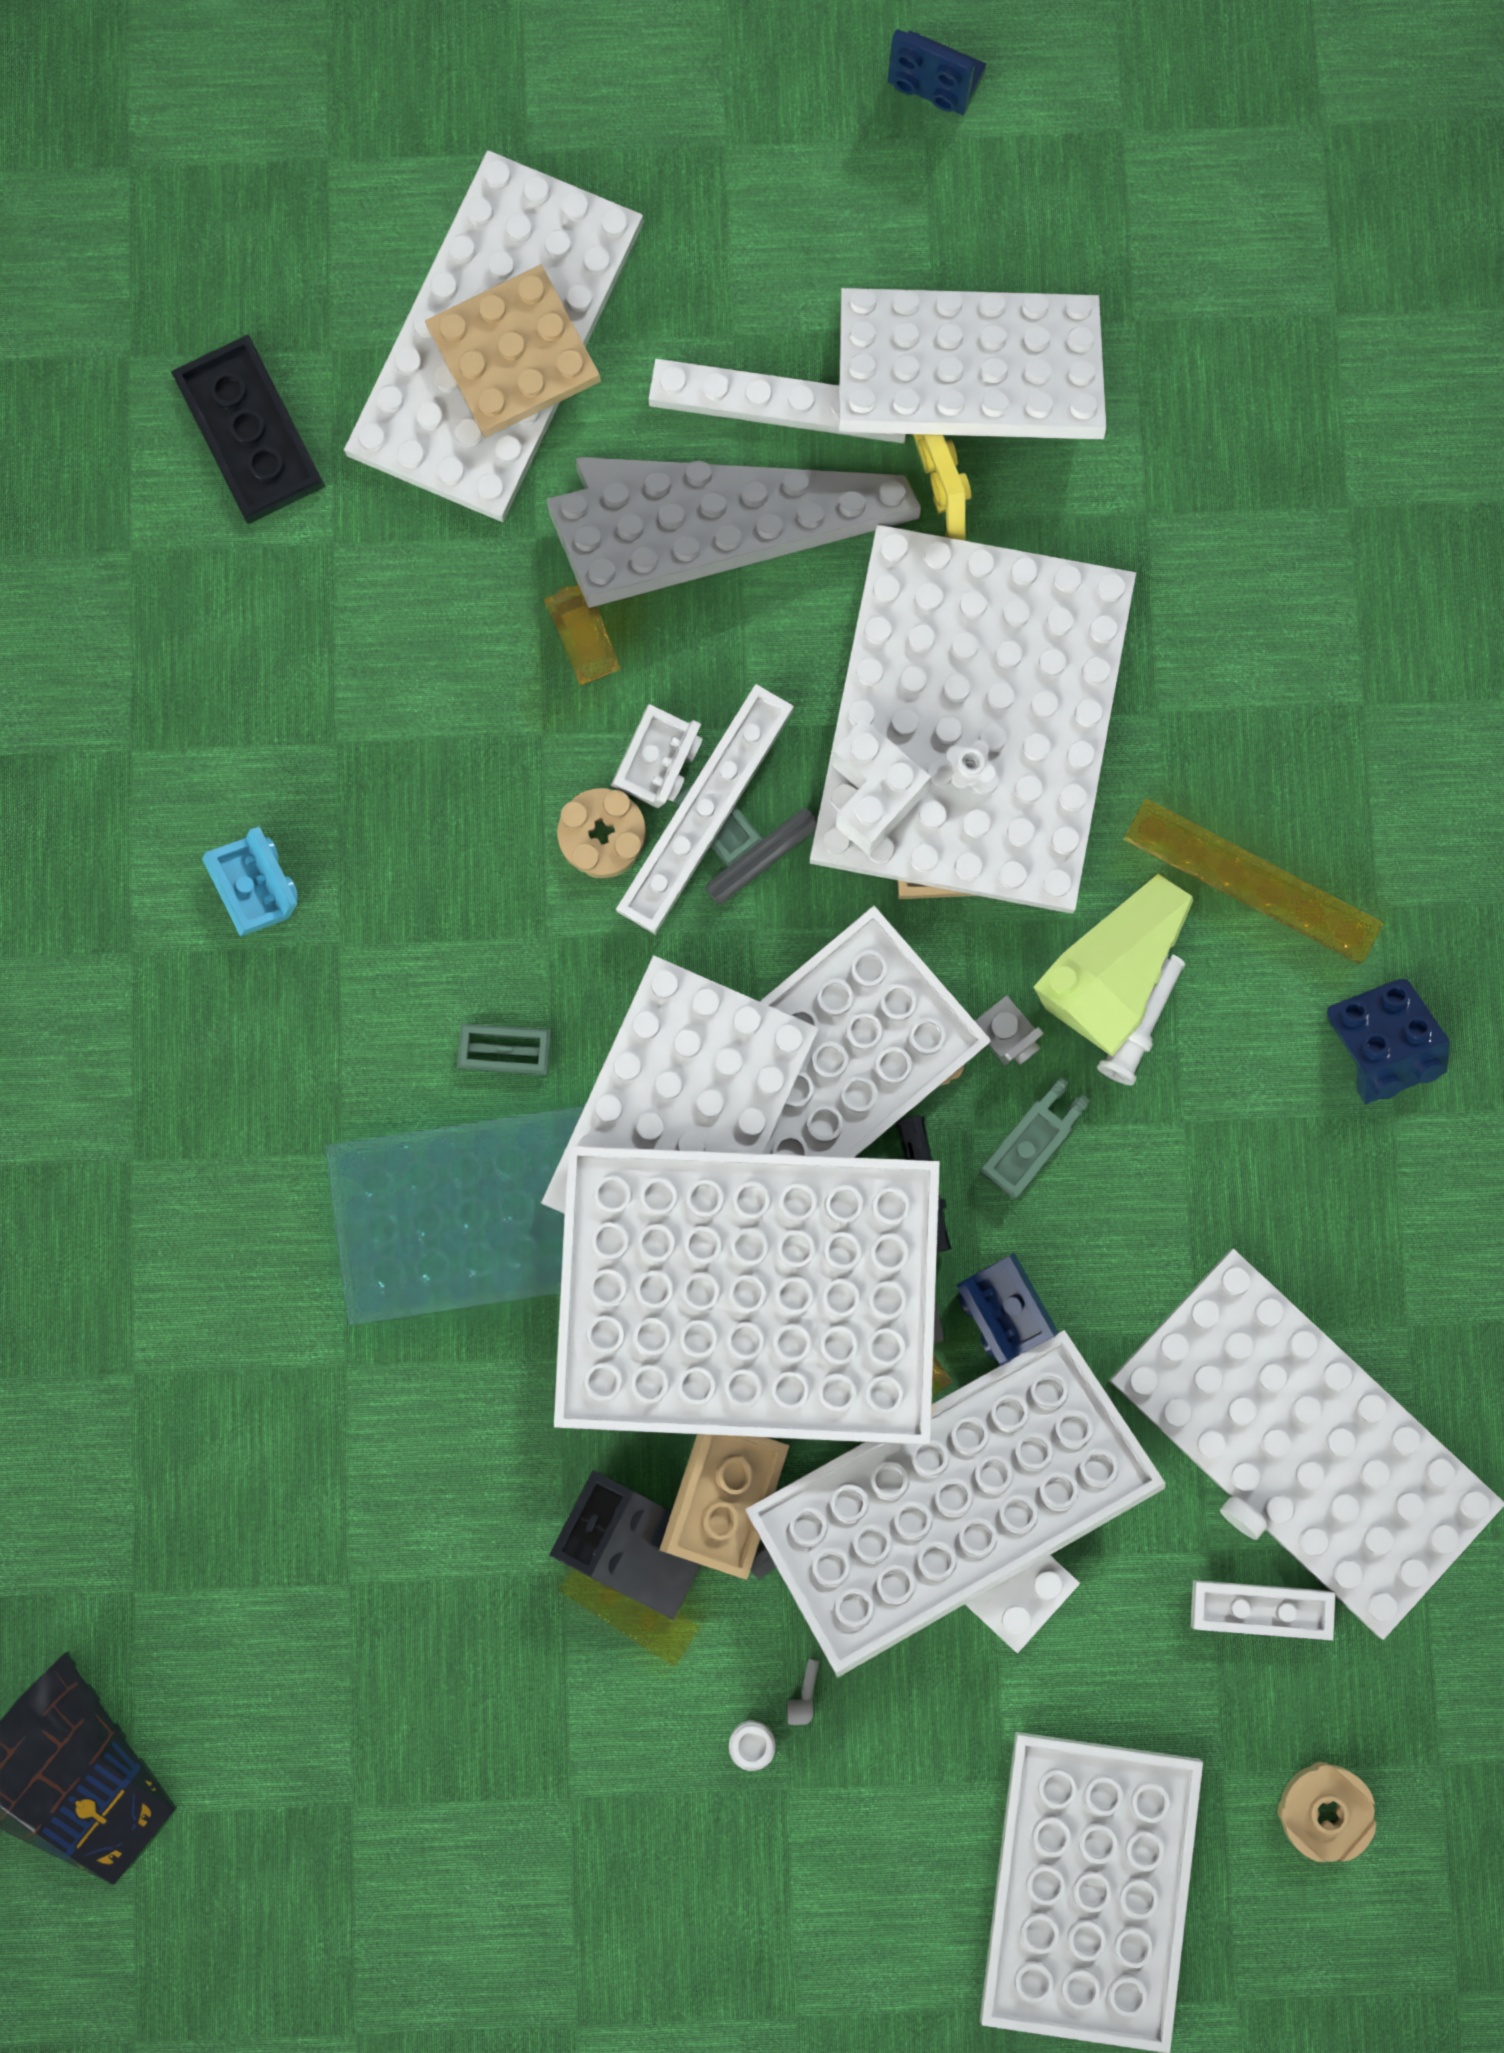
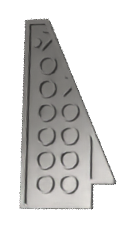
(677, 522)

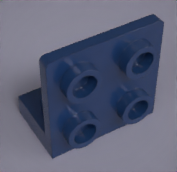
(933, 71)

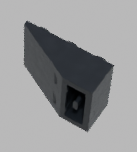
(617, 1542)

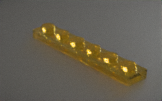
(1253, 881)

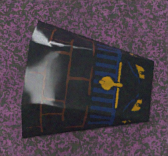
(75, 1779)

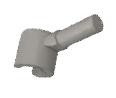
(801, 1710)

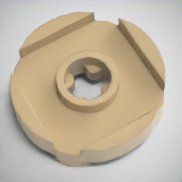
(579, 819)
(1355, 1810)

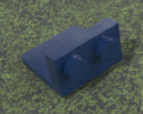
(1390, 1039)

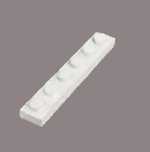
(750, 397)
(705, 809)

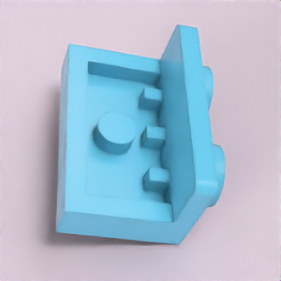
(251, 882)

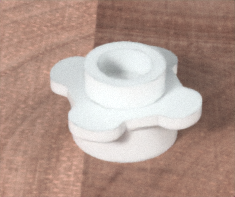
(965, 776)

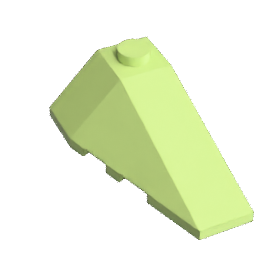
(1110, 972)

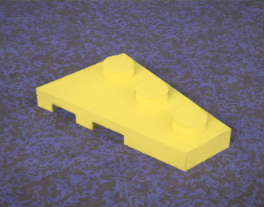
(948, 486)

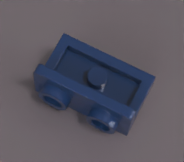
(1006, 1309)

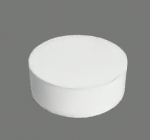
(1244, 1517)
(752, 1745)

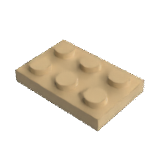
(717, 1487)

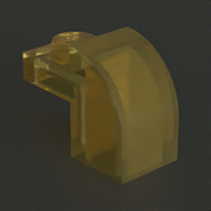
(582, 635)

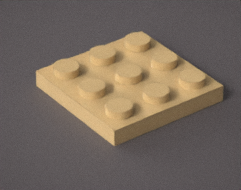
(513, 351)

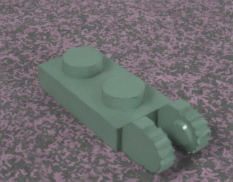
(1031, 1142)

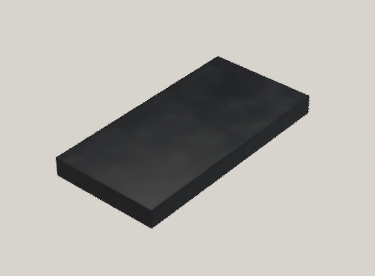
(248, 429)

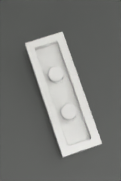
(1262, 1610)

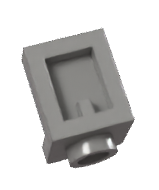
(1009, 1032)

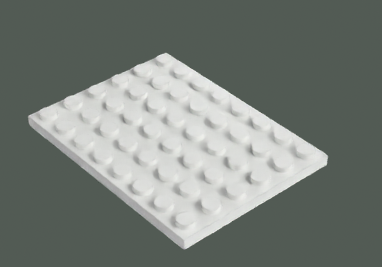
(993, 650)
(748, 1295)

